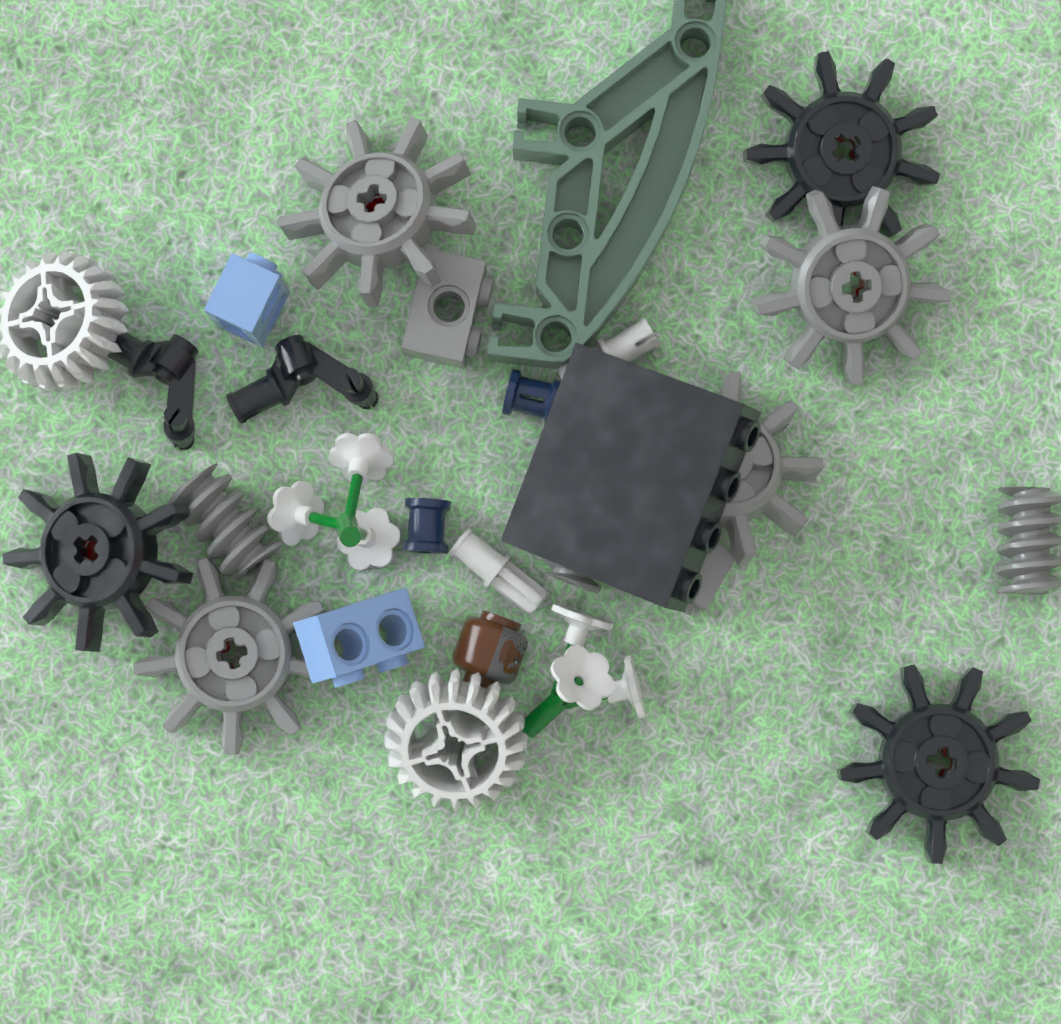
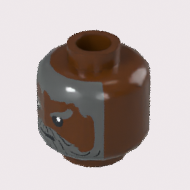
(490, 647)

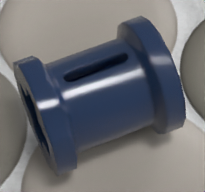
(522, 385)
(426, 525)

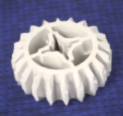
(74, 332)
(423, 757)

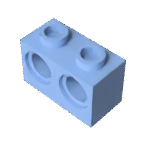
(248, 298)
(359, 634)

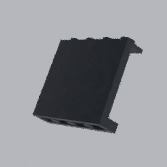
(632, 477)

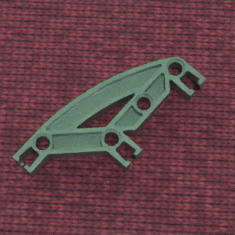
(593, 279)

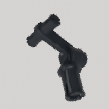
(174, 366)
(296, 366)

